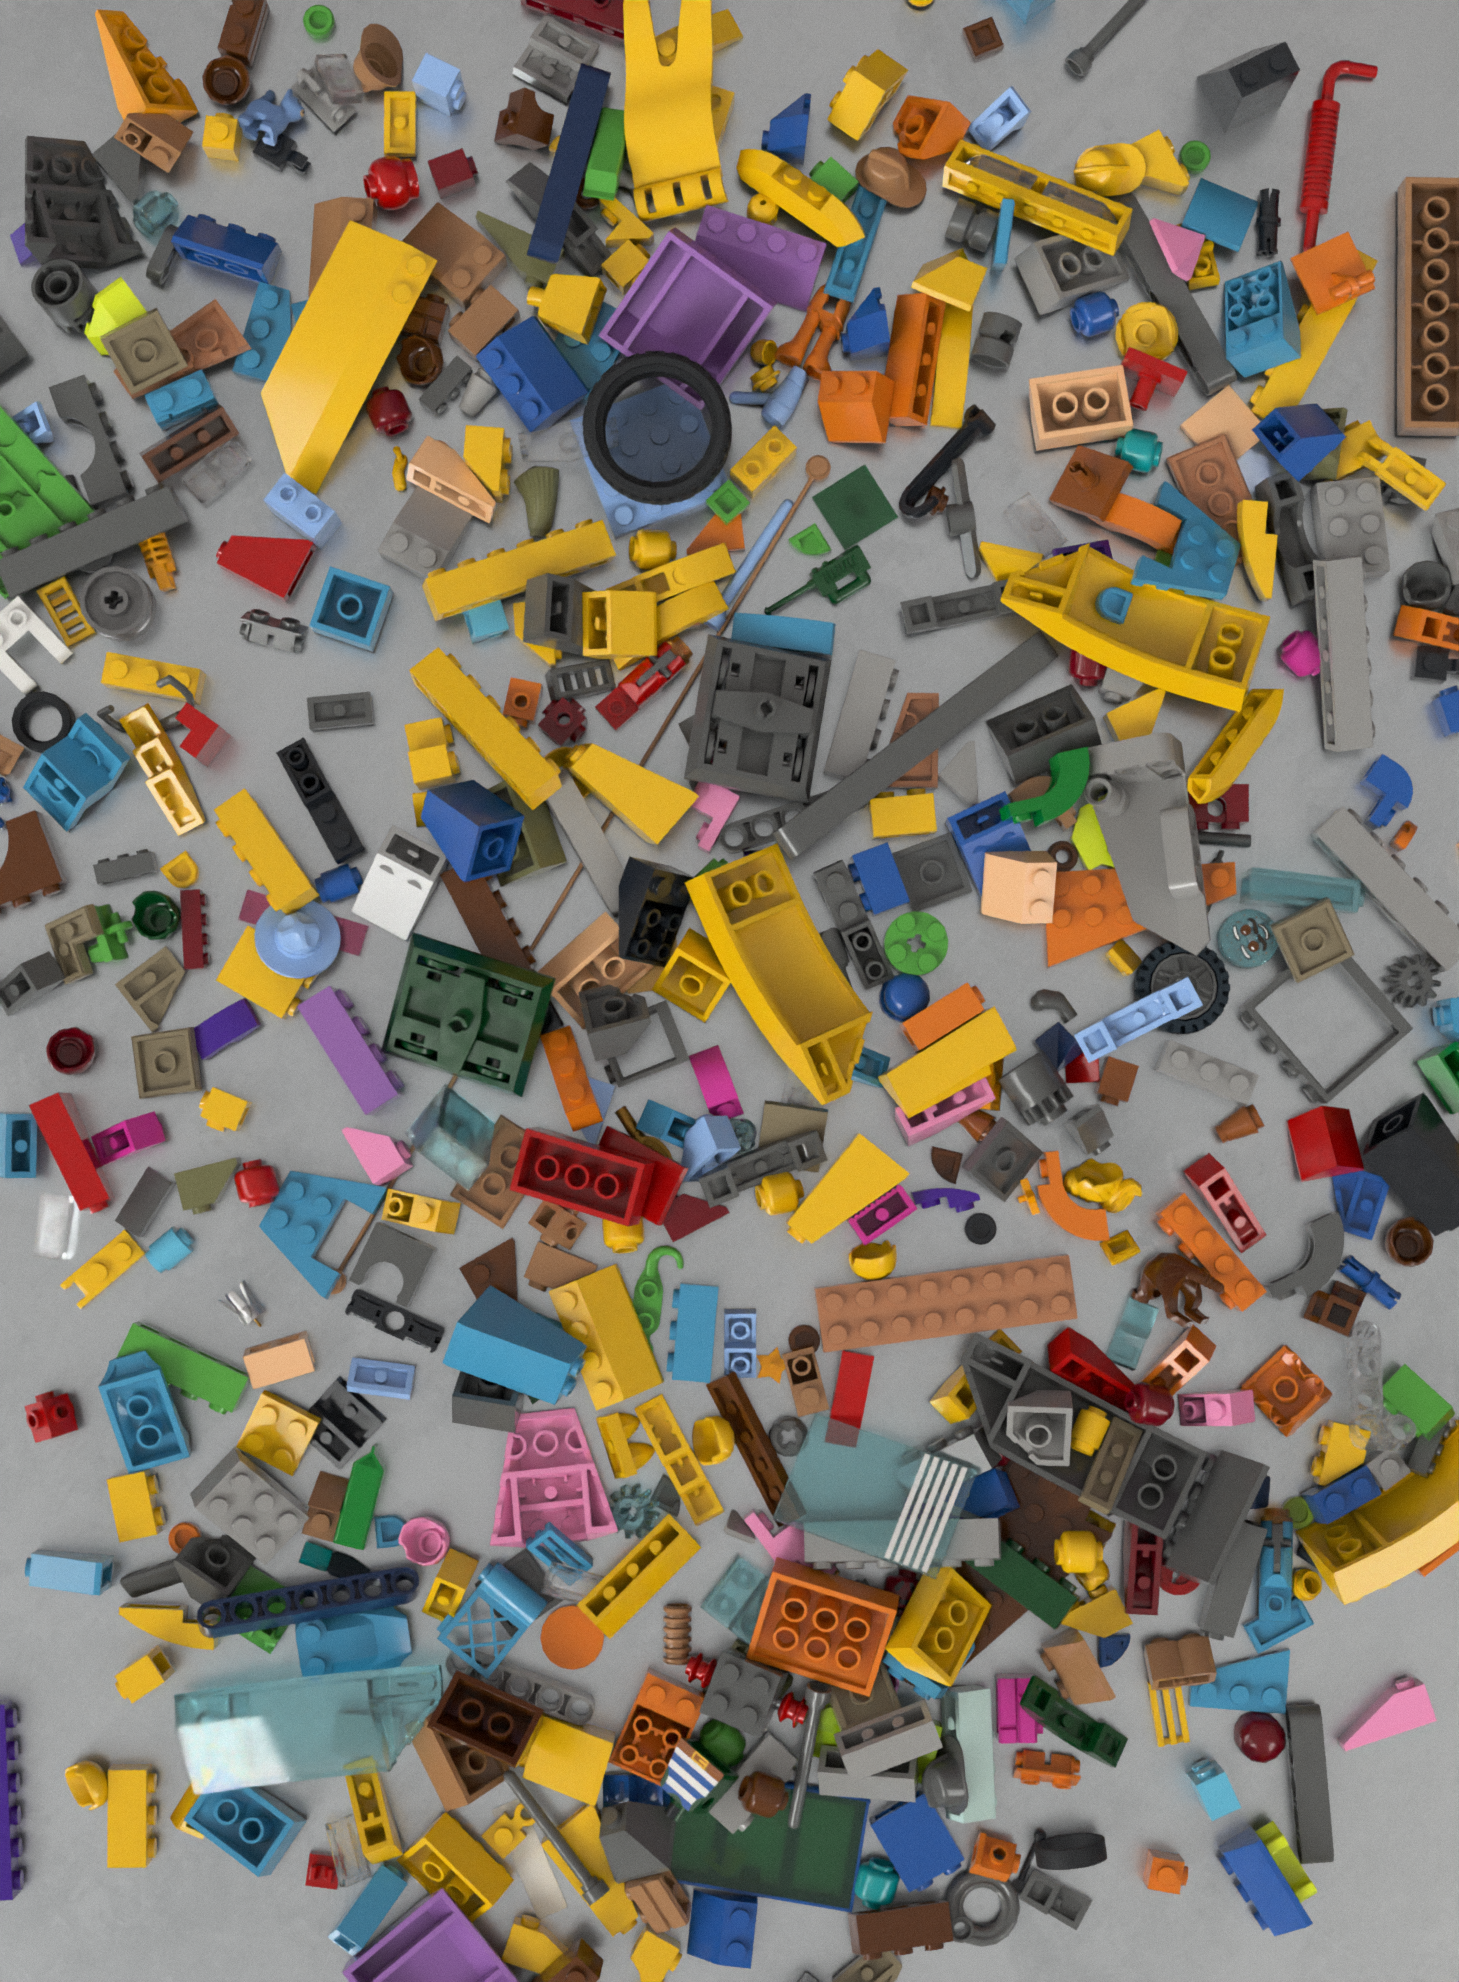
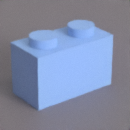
(439, 85)

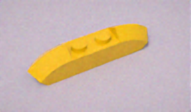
(800, 196)
(1235, 745)

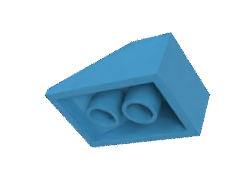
(247, 1826)

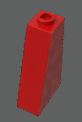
(73, 1151)

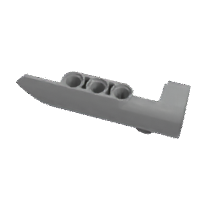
(1152, 835)

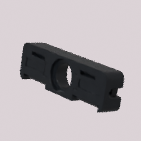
(415, 1327)

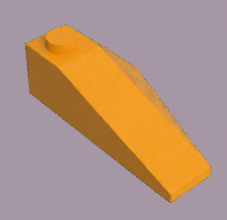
(136, 74)

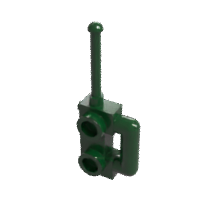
(829, 573)

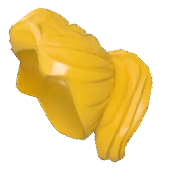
(1102, 1184)

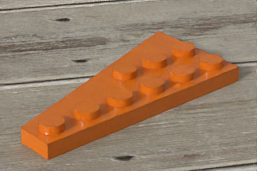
(1094, 911)

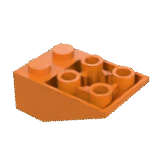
(655, 1724)

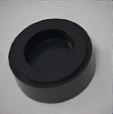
(980, 1228)

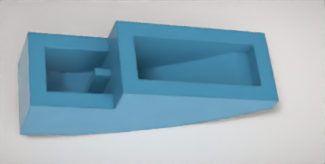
(785, 633)

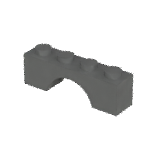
(104, 478)
(1286, 520)

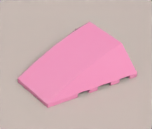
(551, 1480)

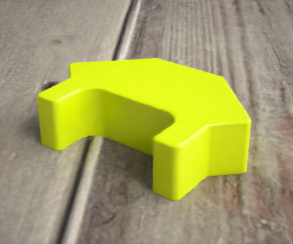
(1089, 840)
(1286, 1861)

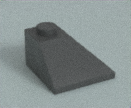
(637, 1840)

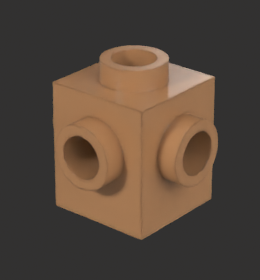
(562, 1227)

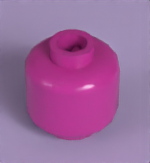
(1301, 653)

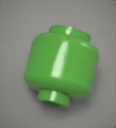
(723, 1741)

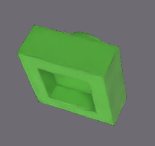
(727, 502)

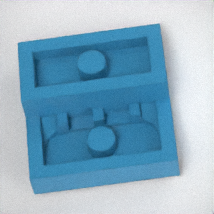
(1219, 214)

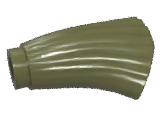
(540, 493)

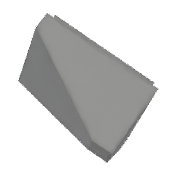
(738, 1528)

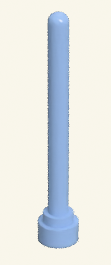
(751, 560)

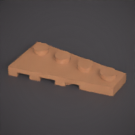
(204, 341)

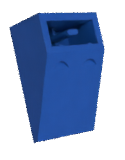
(982, 831)

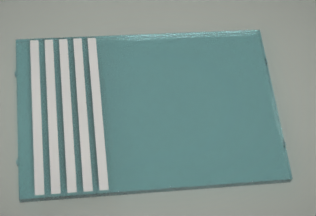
(875, 1495)

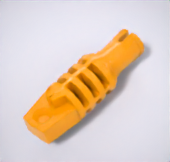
(159, 561)

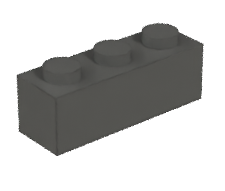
(446, 386)
(125, 867)
(1426, 1452)

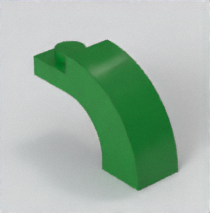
(1066, 785)

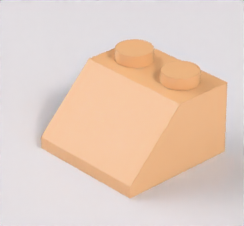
(1019, 886)

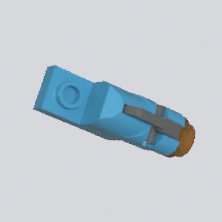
(1276, 1566)

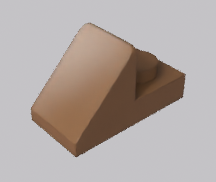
(325, 1506)

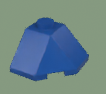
(789, 132)
(867, 330)

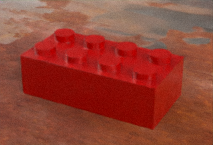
(582, 1176)

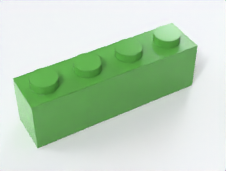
(189, 1368)

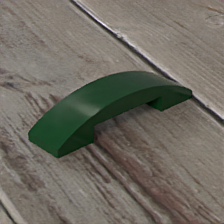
(1071, 1724)

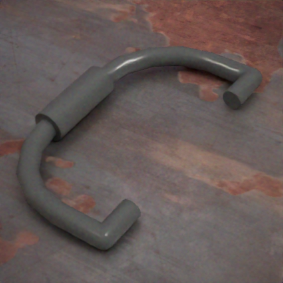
(167, 722)

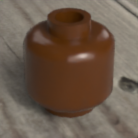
(763, 1794)

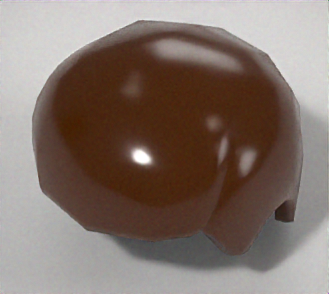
(226, 80)
(420, 360)
(1409, 1242)

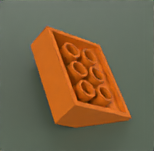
(823, 1626)

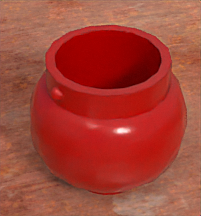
(391, 182)

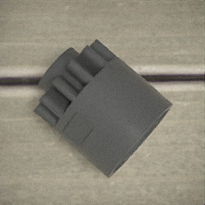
(64, 294)
(1037, 1089)

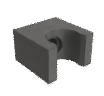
(401, 1250)

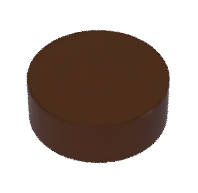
(803, 1337)

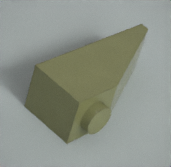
(514, 245)

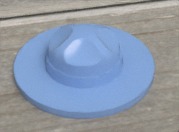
(298, 942)

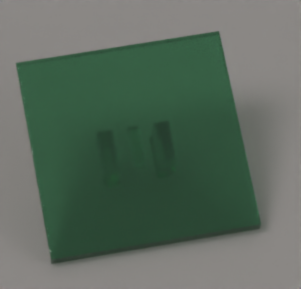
(854, 507)

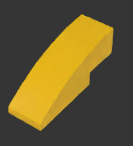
(1256, 547)
(169, 1624)

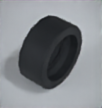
(31, 701)

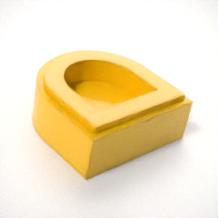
(181, 871)

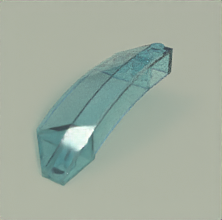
(303, 1726)

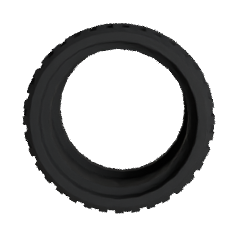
(619, 378)

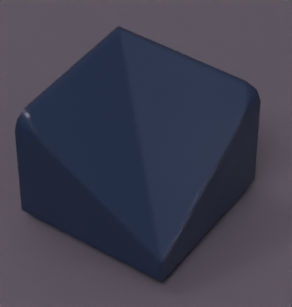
(1059, 1046)

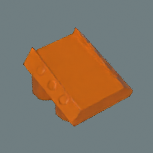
(1287, 1391)

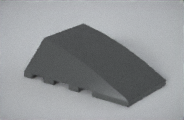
(70, 208)

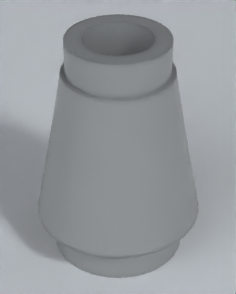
(478, 392)

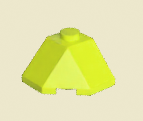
(112, 308)

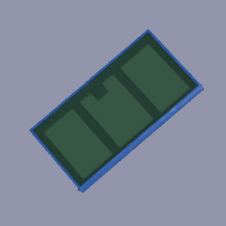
(771, 1860)

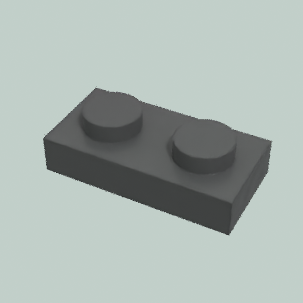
(340, 711)

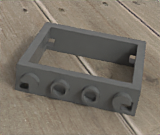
(1368, 991)

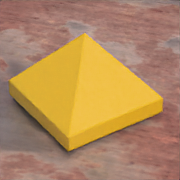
(1120, 1248)

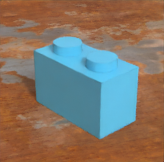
(1213, 1789)

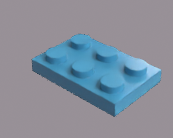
(592, 359)

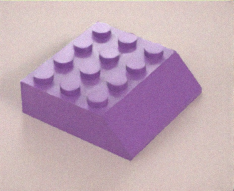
(689, 307)
(429, 1945)

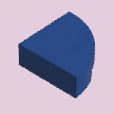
(1112, 1648)

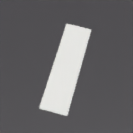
(534, 1868)

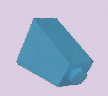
(70, 1571)
(368, 1909)

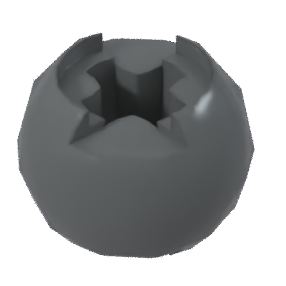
(776, 1438)

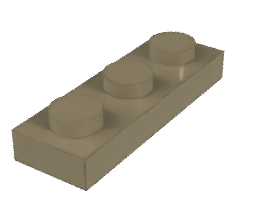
(1110, 1465)

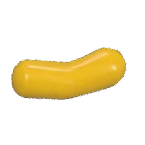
(399, 469)

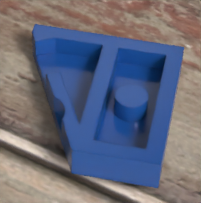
(1360, 1201)

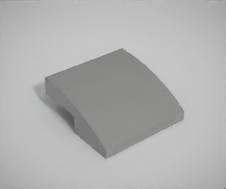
(555, 58)

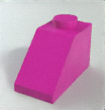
(128, 1138)

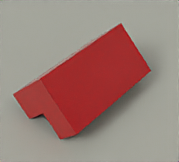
(205, 735)

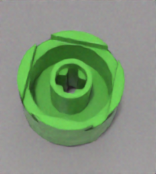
(931, 935)

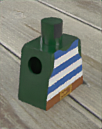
(695, 1779)

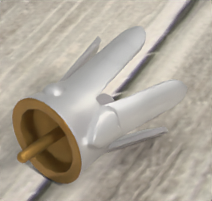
(245, 1312)

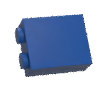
(917, 1842)

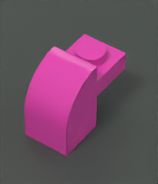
(716, 1083)

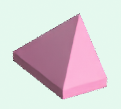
(1179, 247)

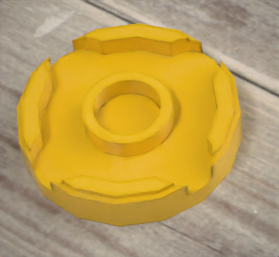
(1147, 329)

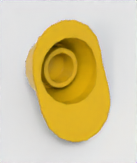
(1110, 169)

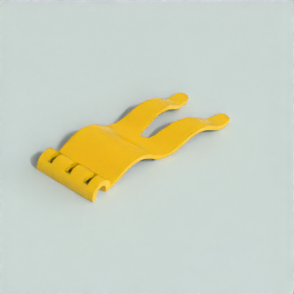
(671, 112)

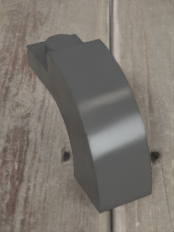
(1322, 1260)

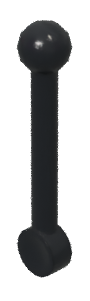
(1019, 1883)

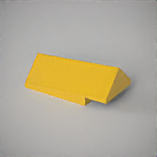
(949, 1063)

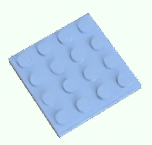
(658, 442)

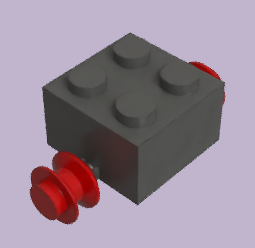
(744, 1692)

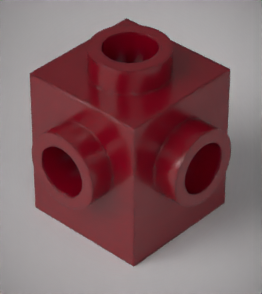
(563, 733)

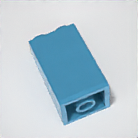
(515, 1348)

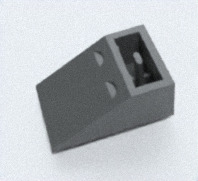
(554, 613)

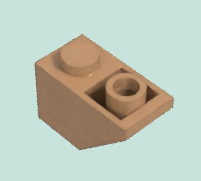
(154, 137)
(805, 1382)

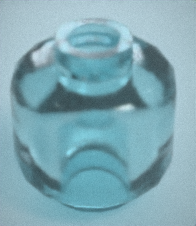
(155, 213)

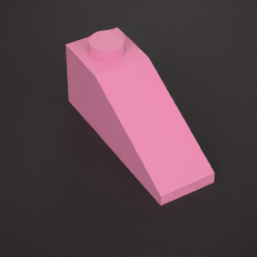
(944, 1112)
(1394, 1712)

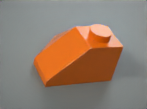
(928, 127)

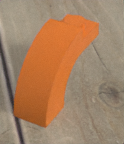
(1143, 522)
(1066, 1214)

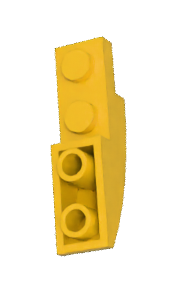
(682, 574)

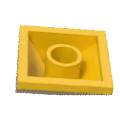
(951, 279)

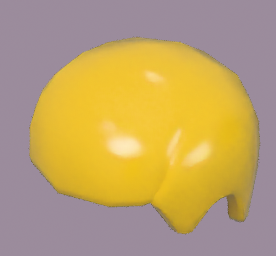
(873, 1260)
(712, 1440)
(87, 1784)

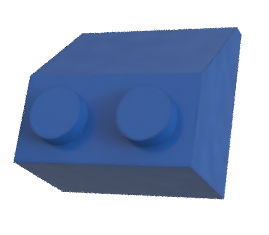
(722, 1927)

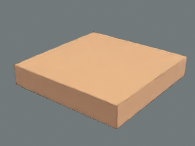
(1224, 415)

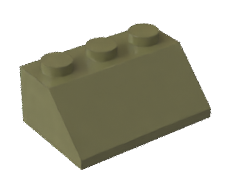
(538, 841)

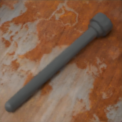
(1081, 59)
(817, 1696)
(591, 1886)

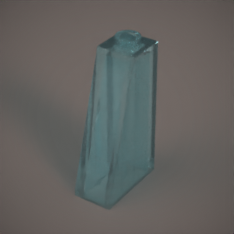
(1299, 890)

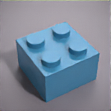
(351, 609)

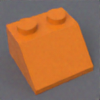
(855, 405)

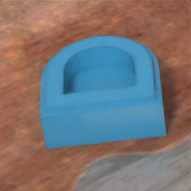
(1113, 604)
(388, 1530)

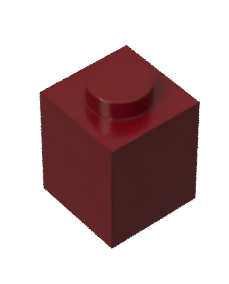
(453, 172)

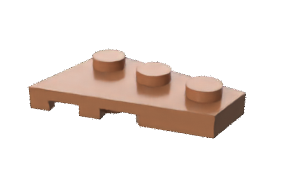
(914, 709)

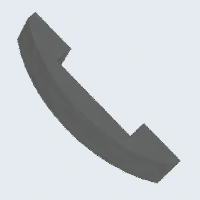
(954, 608)
(751, 1167)

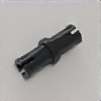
(1268, 222)

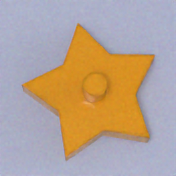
(1028, 1196)
(771, 1365)

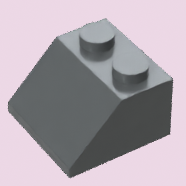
(485, 1404)

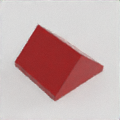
(1324, 1143)

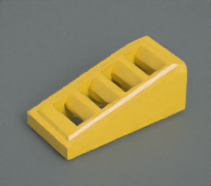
(49, 605)

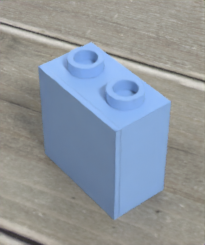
(302, 511)

